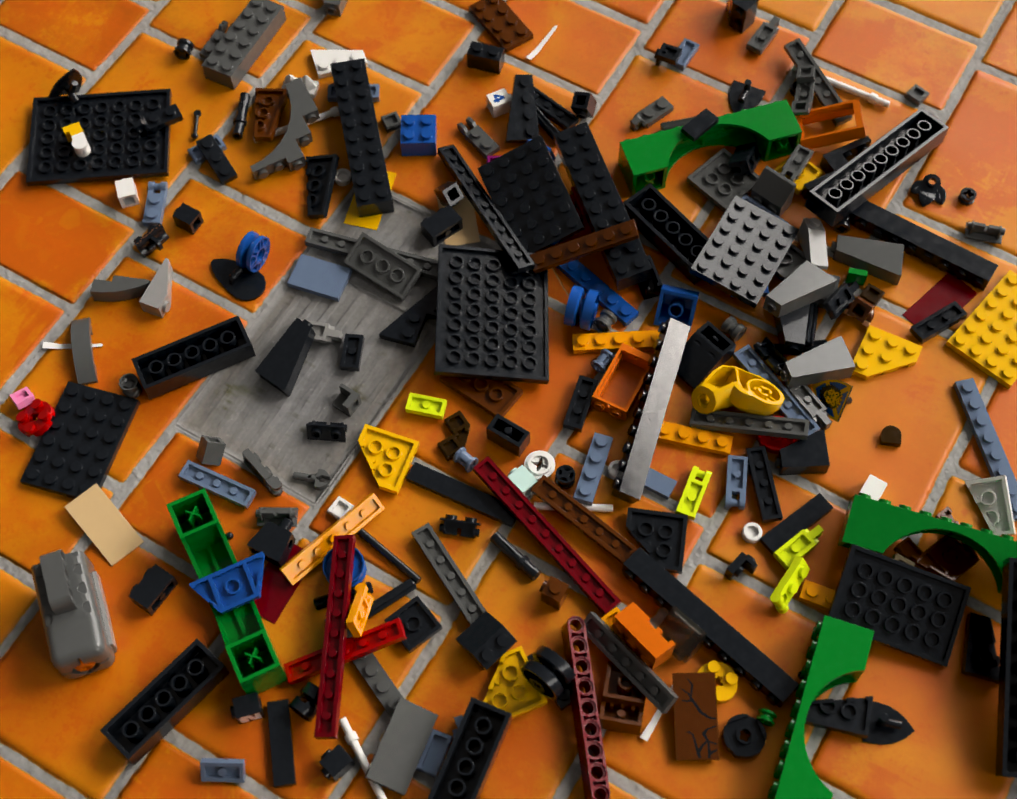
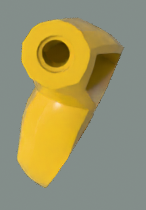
(738, 388)

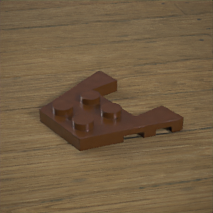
(944, 558)

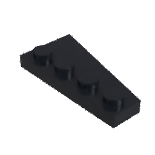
(522, 112)
(321, 177)

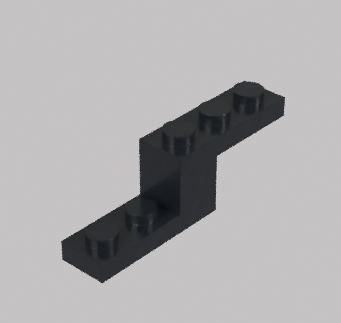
(835, 160)

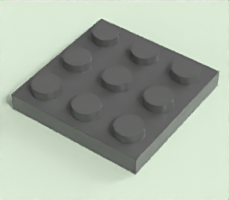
(718, 181)

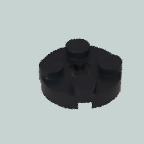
(737, 746)

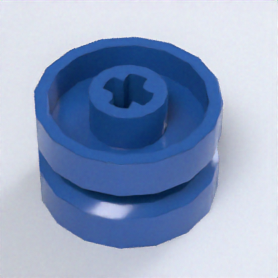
(581, 307)

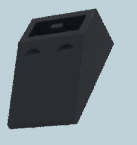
(704, 353)

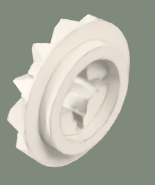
(536, 457)

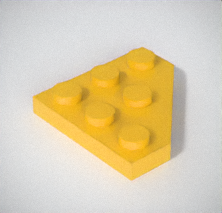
(883, 353)
(387, 456)
(509, 687)

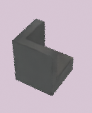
(347, 400)
(210, 450)

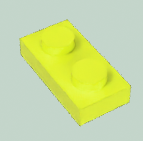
(426, 406)

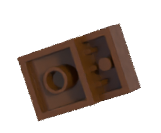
(621, 703)

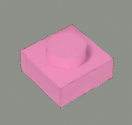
(22, 398)

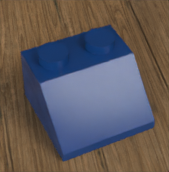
(677, 304)

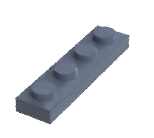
(593, 469)
(217, 484)

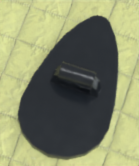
(237, 280)

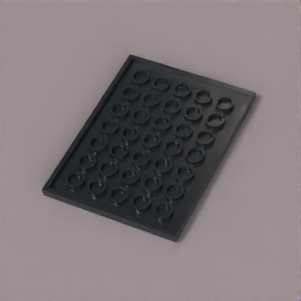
(109, 130)
(490, 317)

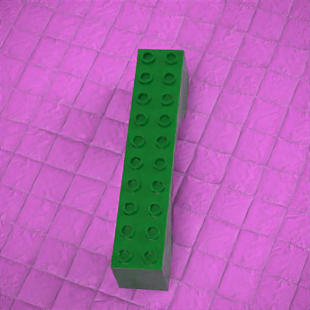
(653, 155)
(880, 524)
(242, 628)
(833, 659)

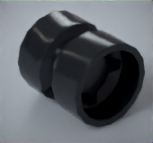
(306, 704)

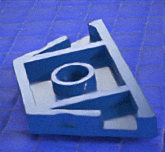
(233, 584)

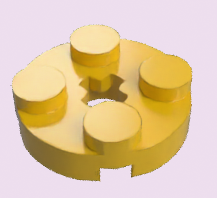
(728, 680)

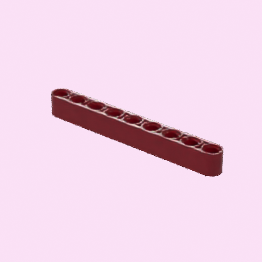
(589, 701)

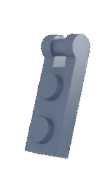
(155, 203)
(736, 481)

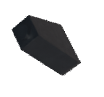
(804, 456)

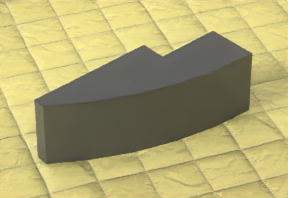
(118, 289)

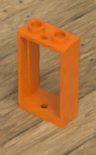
(830, 112)
(632, 356)

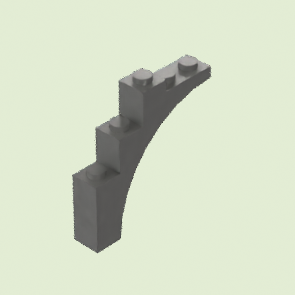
(297, 134)

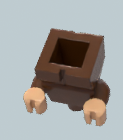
(861, 310)

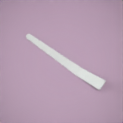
(542, 43)
(63, 346)
(652, 724)

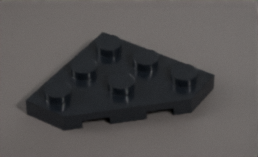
(659, 535)

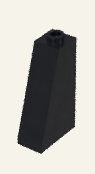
(792, 330)
(287, 357)

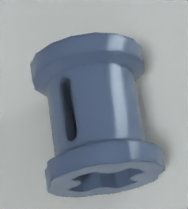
(603, 361)
(465, 459)

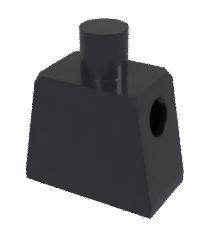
(274, 542)

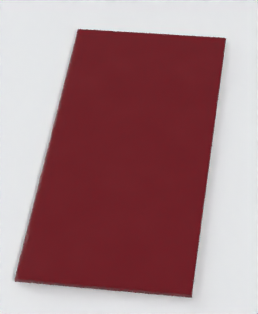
(940, 295)
(275, 590)

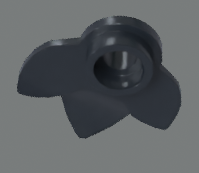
(929, 192)

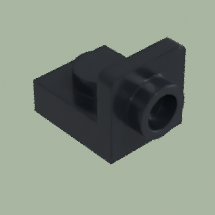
(668, 54)
(739, 565)

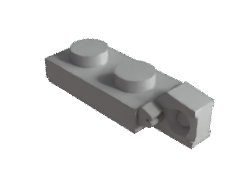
(325, 332)

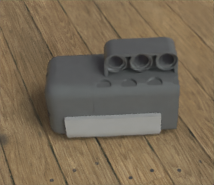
(74, 614)

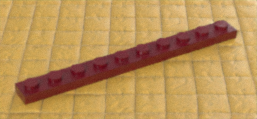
(546, 536)
(335, 638)

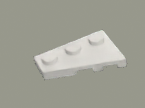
(323, 59)
(994, 503)

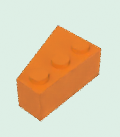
(642, 636)

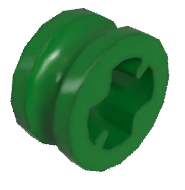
(766, 717)

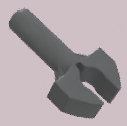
(314, 478)

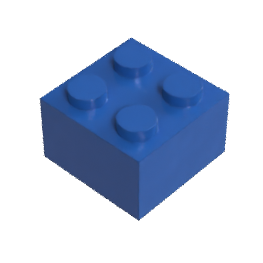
(418, 135)

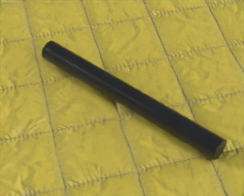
(389, 556)

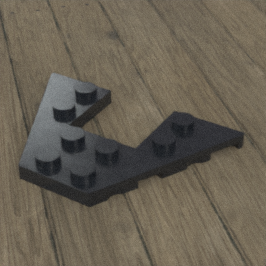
(409, 325)

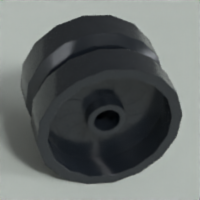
(548, 672)

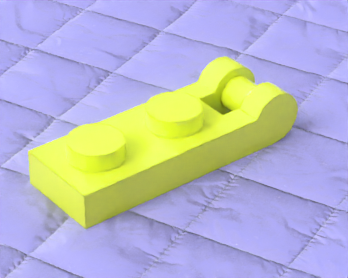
(693, 493)
(789, 584)

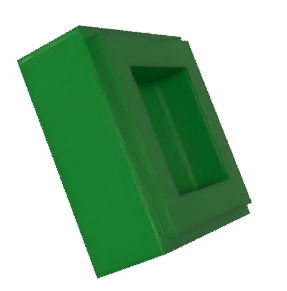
(856, 275)

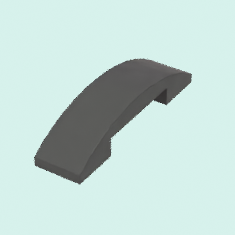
(804, 90)
(83, 351)

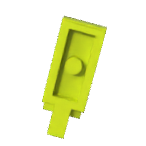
(798, 546)

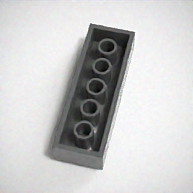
(244, 42)

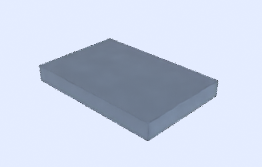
(319, 277)

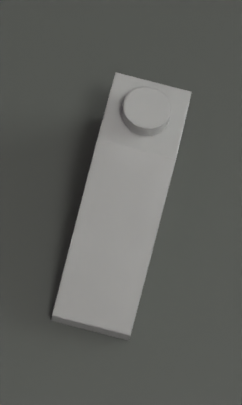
(813, 242)
(158, 294)

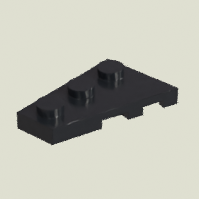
(979, 649)
(843, 716)

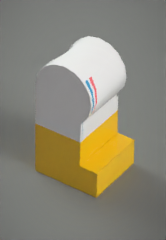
(79, 142)

